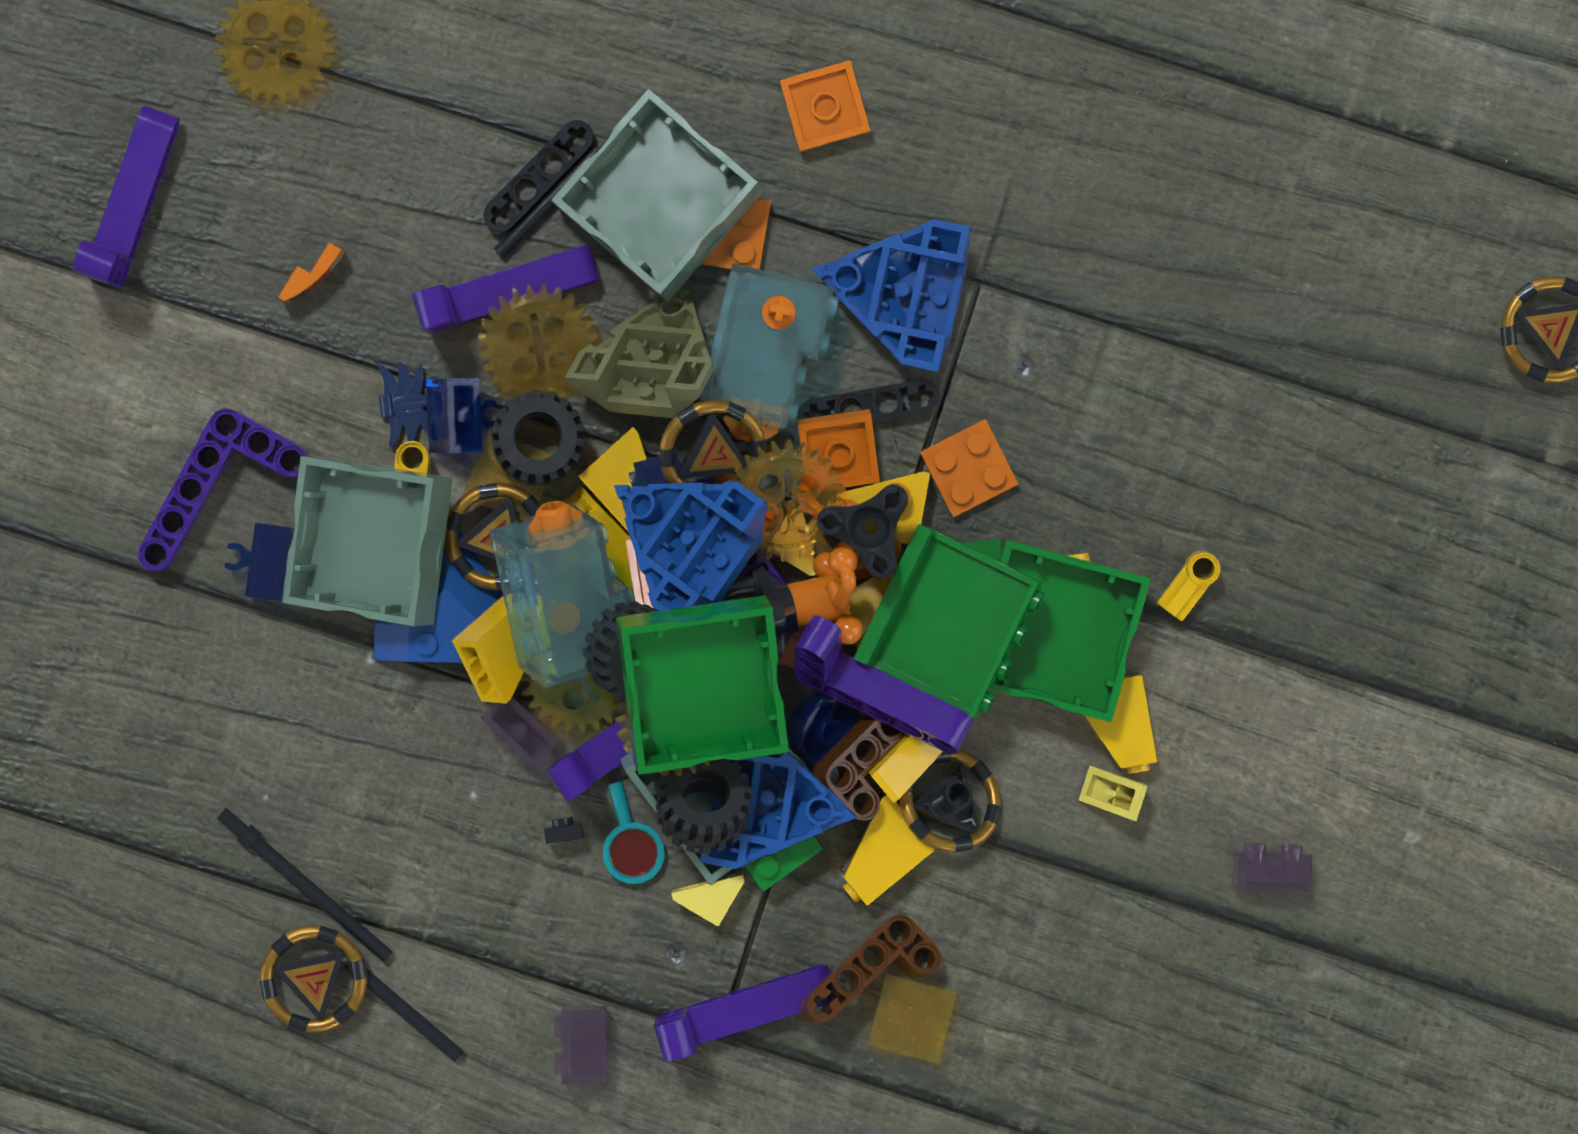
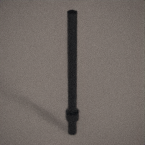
(250, 838)

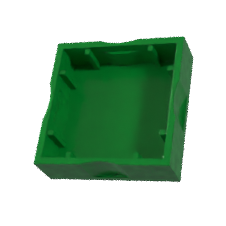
(1078, 634)
(702, 684)

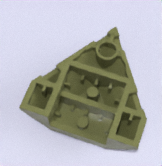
(650, 362)

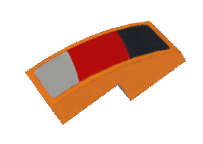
(303, 281)

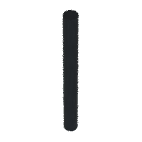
(540, 210)
(411, 1015)

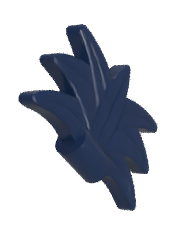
(403, 402)

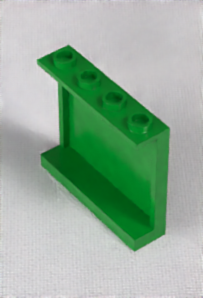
(950, 621)

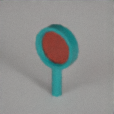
(632, 849)

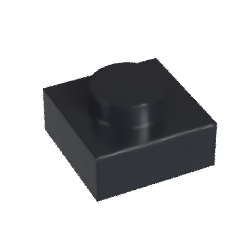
(563, 830)

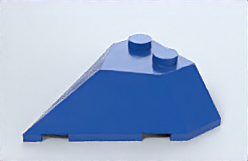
(906, 289)
(692, 538)
(456, 608)
(784, 810)

